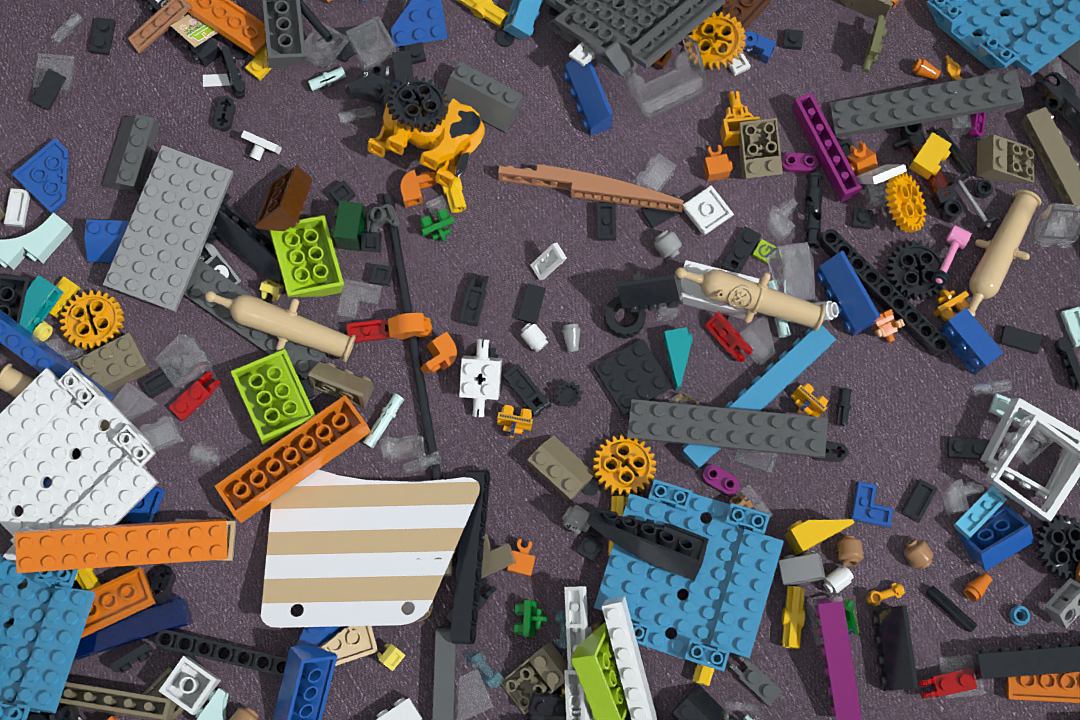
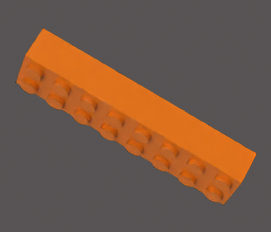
(292, 459)

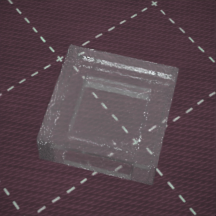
(436, 205)

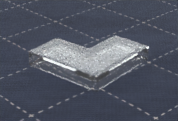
(353, 294)

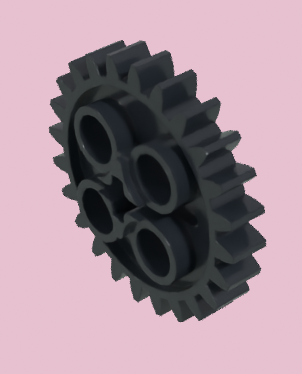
(433, 99)
(900, 271)
(1063, 546)

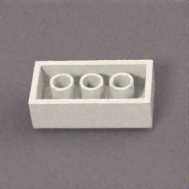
(694, 296)

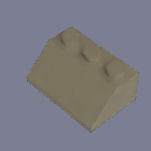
(337, 383)
(561, 468)

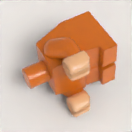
(887, 325)

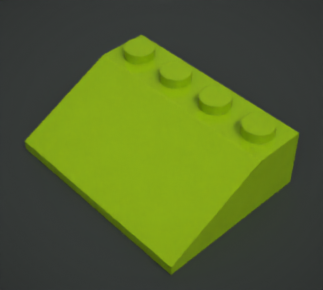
(308, 259)
(273, 396)
(600, 676)

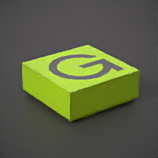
(762, 249)

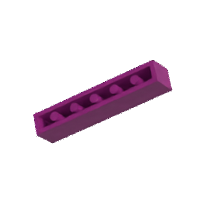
(826, 147)
(839, 659)

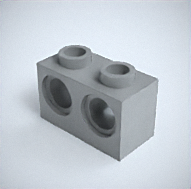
(1065, 604)

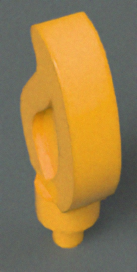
(953, 69)

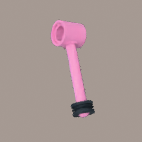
(958, 239)

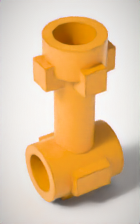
(874, 597)

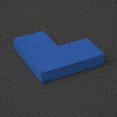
(865, 510)

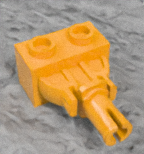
(730, 126)

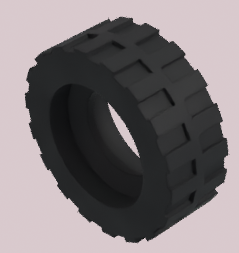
(622, 330)

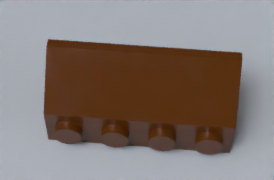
(285, 201)

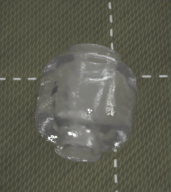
(204, 455)

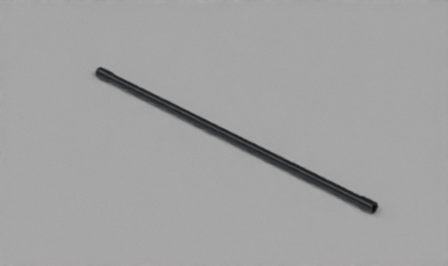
(414, 346)

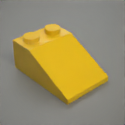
(810, 533)

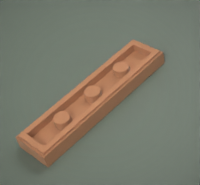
(158, 24)

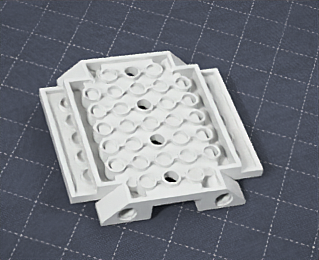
(38, 443)

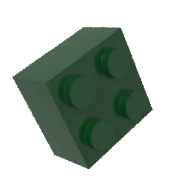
(349, 225)

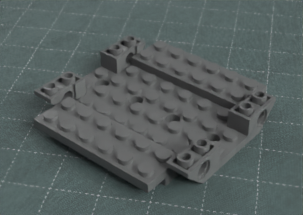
(634, 31)

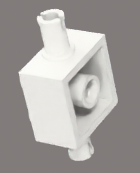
(471, 386)

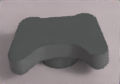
(381, 215)

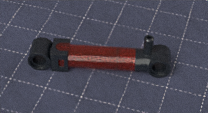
(943, 194)

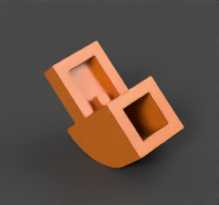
(412, 184)
(409, 325)
(444, 354)

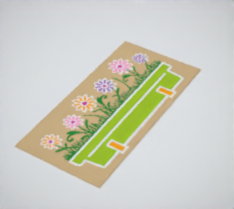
(193, 30)

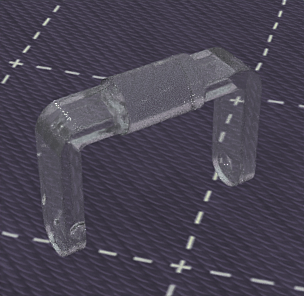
(740, 706)

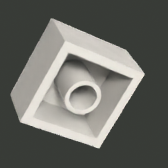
(189, 685)

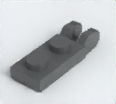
(756, 681)

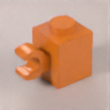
(862, 159)
(717, 165)
(524, 561)

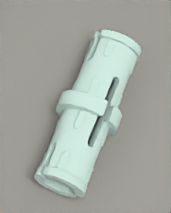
(337, 75)

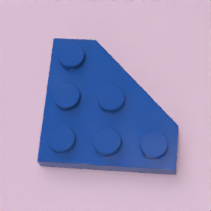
(420, 23)
(46, 175)

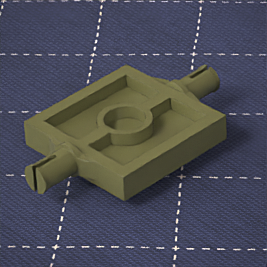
(874, 47)

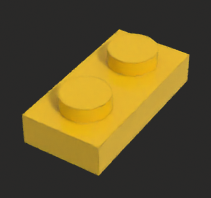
(259, 65)
(70, 290)

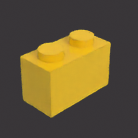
(930, 156)

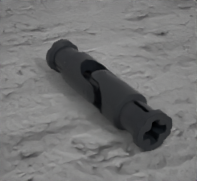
(813, 203)

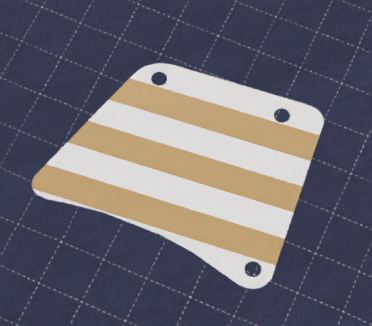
(354, 548)

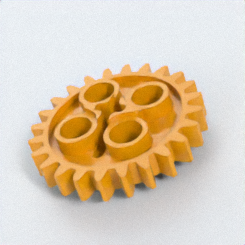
(719, 25)
(905, 202)
(75, 326)
(636, 453)

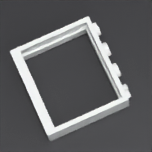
(1027, 409)
(1063, 486)

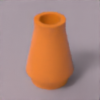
(925, 69)
(977, 587)

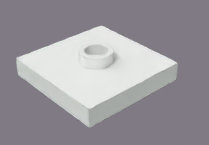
(881, 173)
(707, 210)

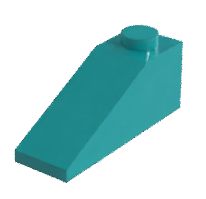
(38, 302)
(677, 347)

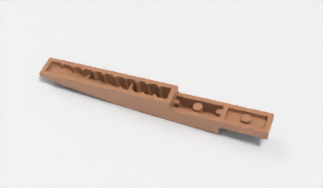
(590, 186)

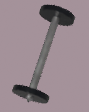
(987, 222)

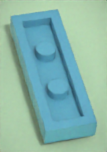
(980, 512)

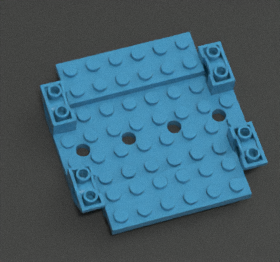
(1025, 39)
(728, 590)
(42, 640)

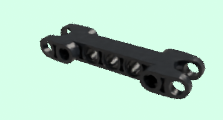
(1060, 98)

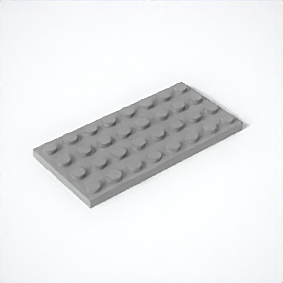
(168, 228)

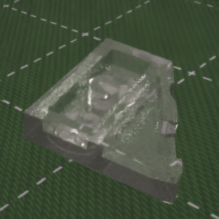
(760, 340)

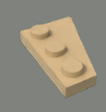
(351, 643)

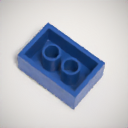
(970, 341)

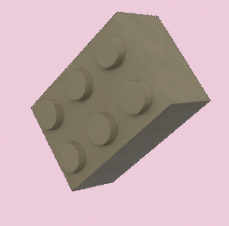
(115, 363)

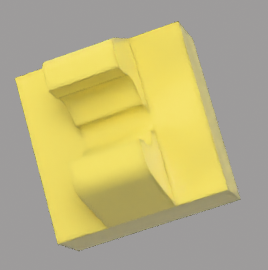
(269, 286)
(391, 656)

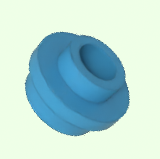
(1025, 615)

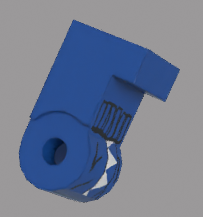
(759, 45)

